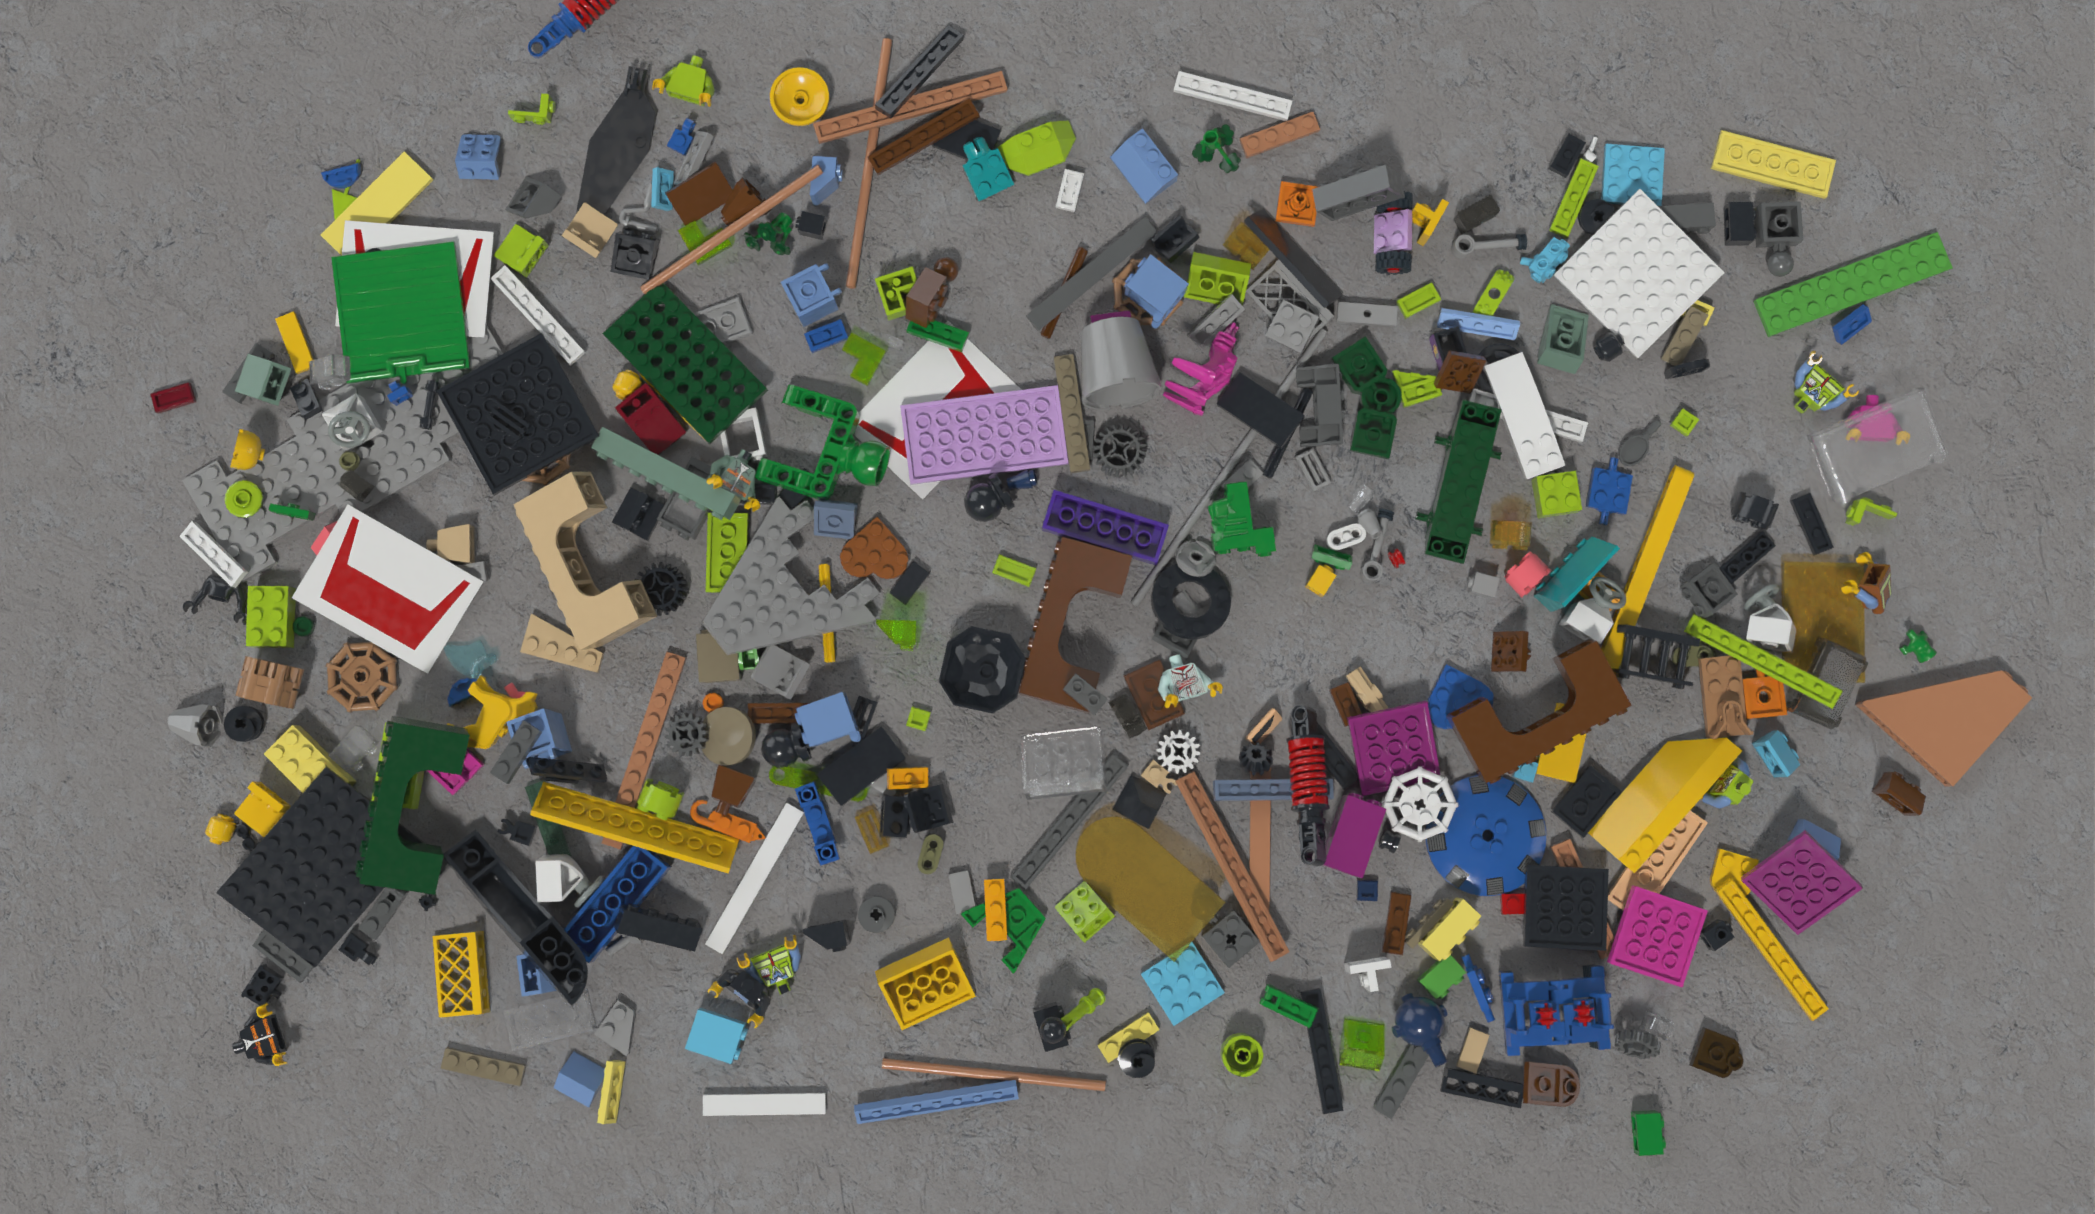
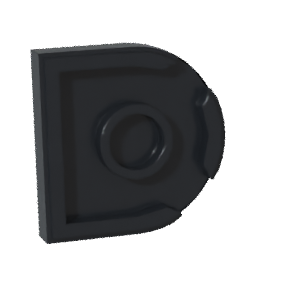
(1687, 368)

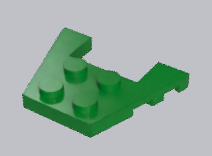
(1022, 924)

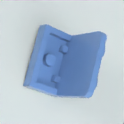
(478, 157)

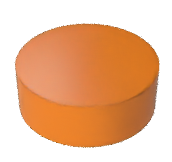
(712, 701)

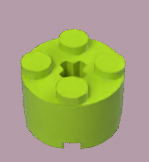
(660, 799)
(1230, 1051)

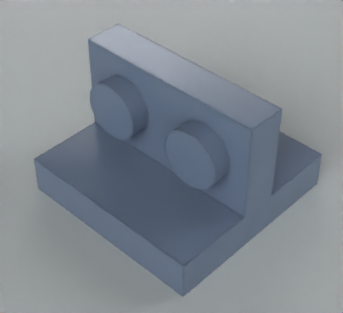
(835, 519)

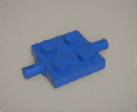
(1609, 491)
(1477, 981)

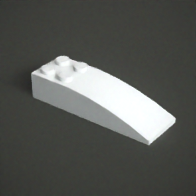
(1524, 416)

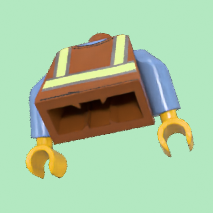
(1874, 586)

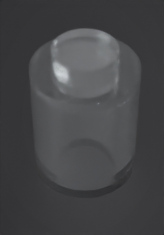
(1185, 604)

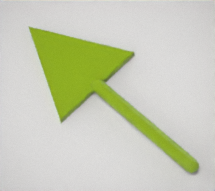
(341, 200)

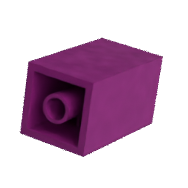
(1353, 834)

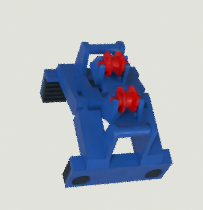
(1582, 1021)

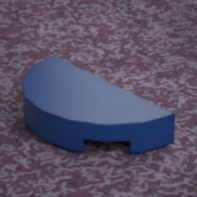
(343, 176)
(459, 691)

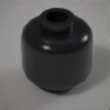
(1608, 346)

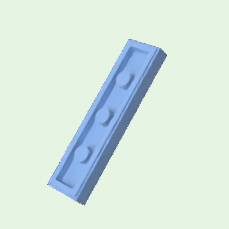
(1478, 324)

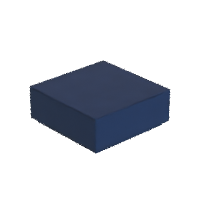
(1367, 890)

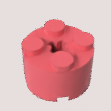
(1527, 575)

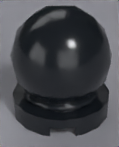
(985, 500)
(785, 746)

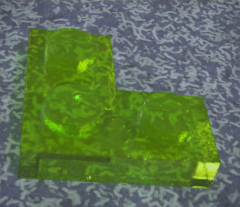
(694, 238)
(868, 357)

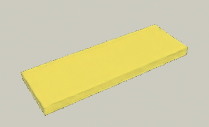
(1773, 164)
(382, 199)

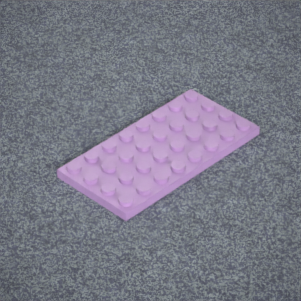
(984, 435)

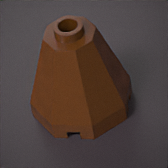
(741, 201)

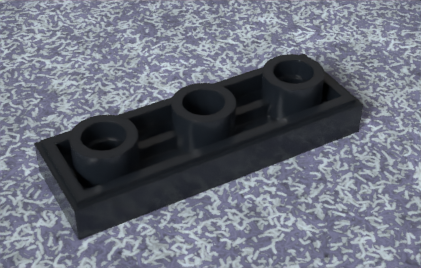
(1755, 549)

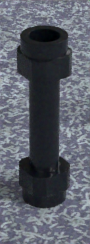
(426, 421)

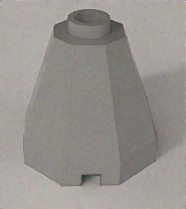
(196, 724)

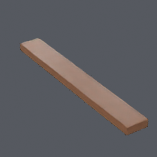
(1260, 844)

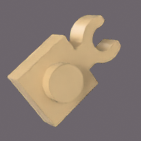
(1156, 775)

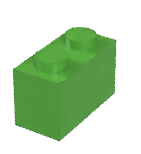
(1441, 977)

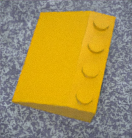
(924, 983)

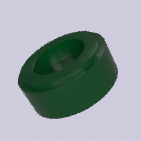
(303, 626)

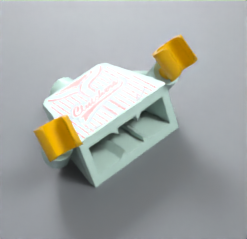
(1185, 682)

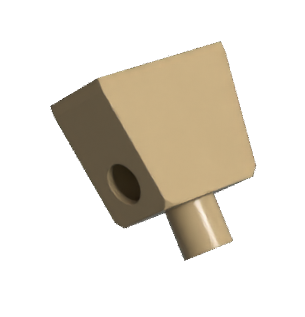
(454, 544)

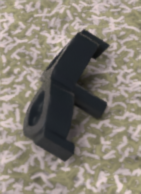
(243, 831)

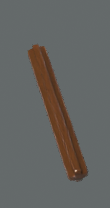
(1074, 268)

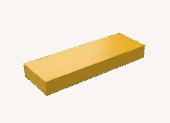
(295, 341)

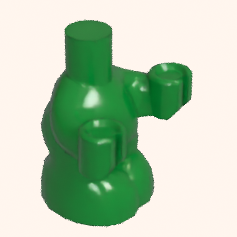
(1918, 645)

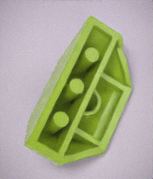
(1038, 148)

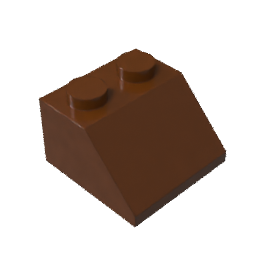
(1900, 794)

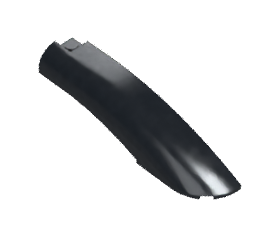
(520, 915)

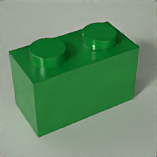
(1648, 1133)

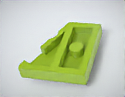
(1415, 387)

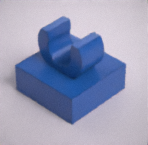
(399, 394)

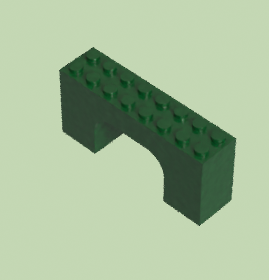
(385, 855)

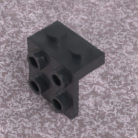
(928, 808)

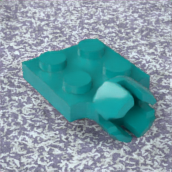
(985, 169)

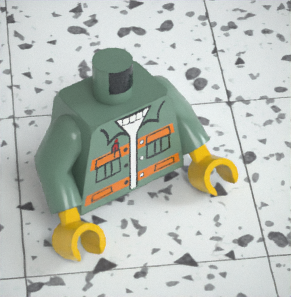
(736, 477)

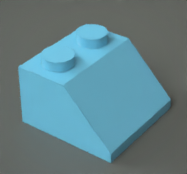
(1777, 754)

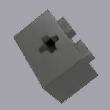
(1085, 694)

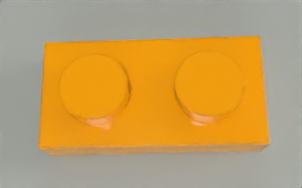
(907, 778)

